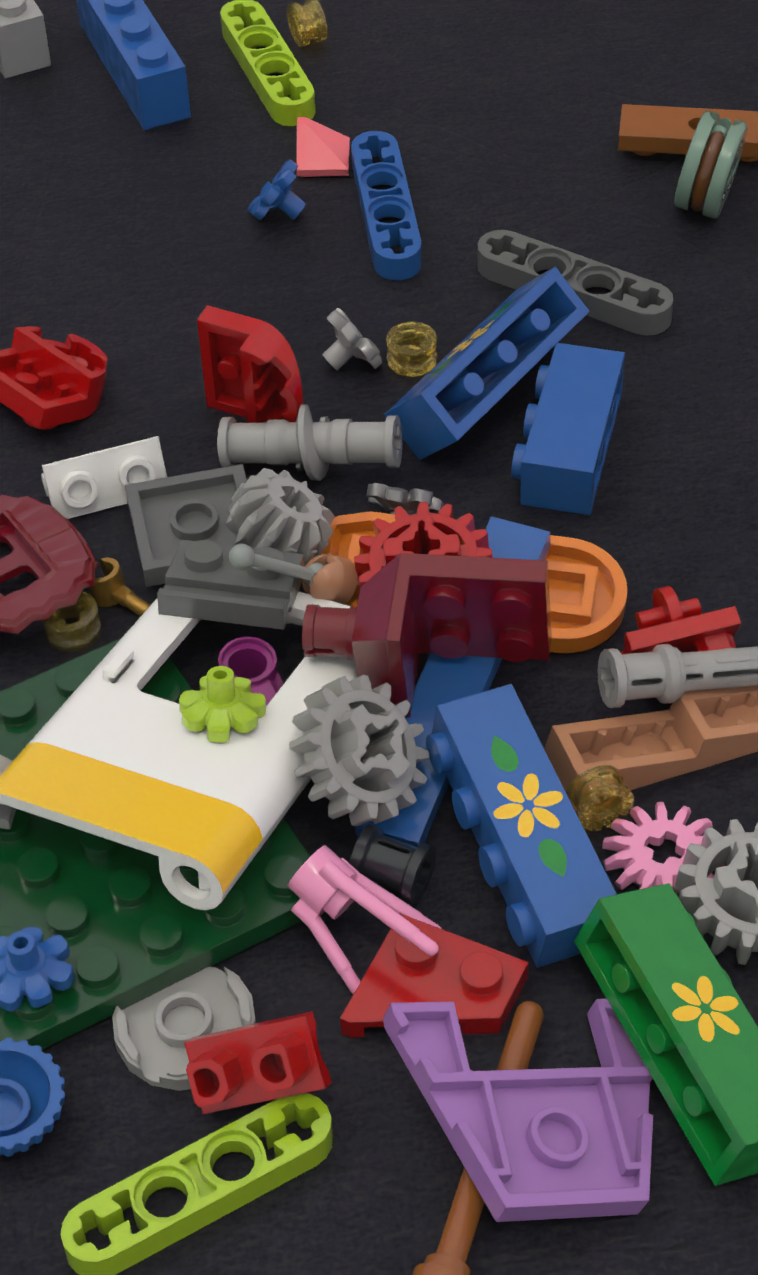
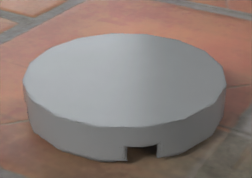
(156, 1048)

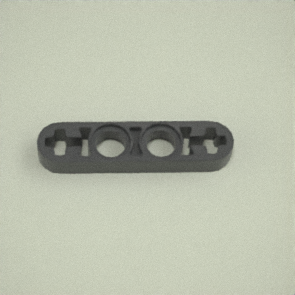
(631, 305)

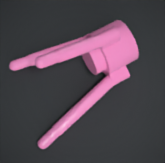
(331, 886)

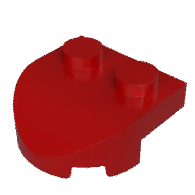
(248, 367)
(51, 379)

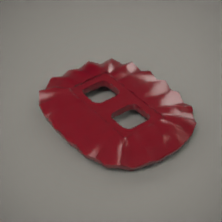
(51, 551)

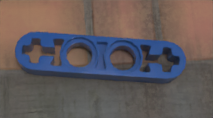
(386, 204)

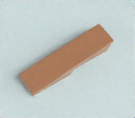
(660, 745)

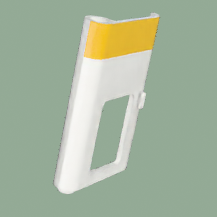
(140, 778)

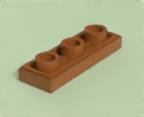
(671, 129)

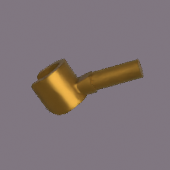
(113, 590)

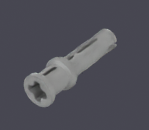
(669, 673)

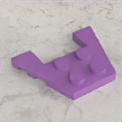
(537, 1137)

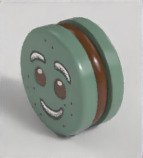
(710, 164)

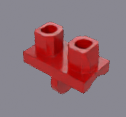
(681, 625)
(256, 1063)

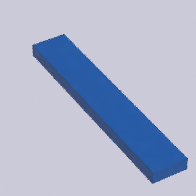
(450, 680)

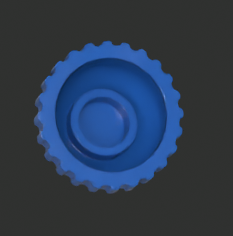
(28, 1095)

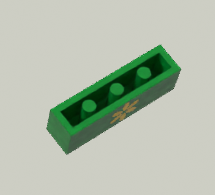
(681, 1021)

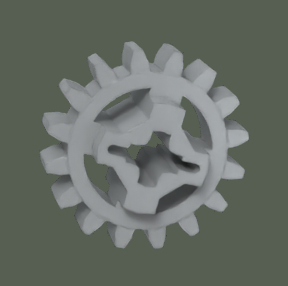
(359, 750)
(729, 901)

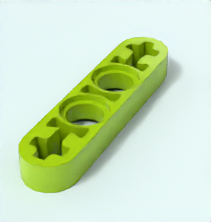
(270, 60)
(206, 1194)

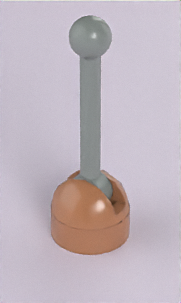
(322, 577)

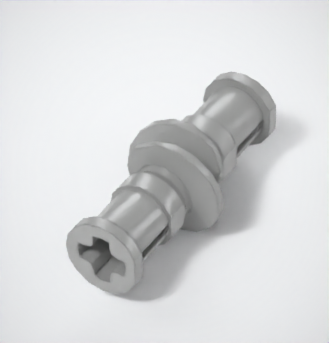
(310, 443)

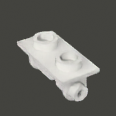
(99, 478)

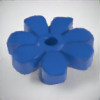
(278, 194)
(32, 967)

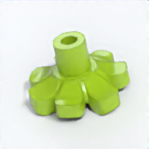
(221, 705)

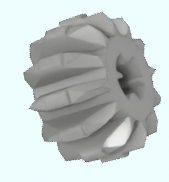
(280, 515)

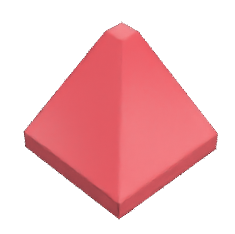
(321, 150)

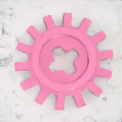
(638, 858)

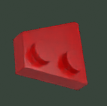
(471, 975)

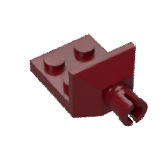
(436, 608)

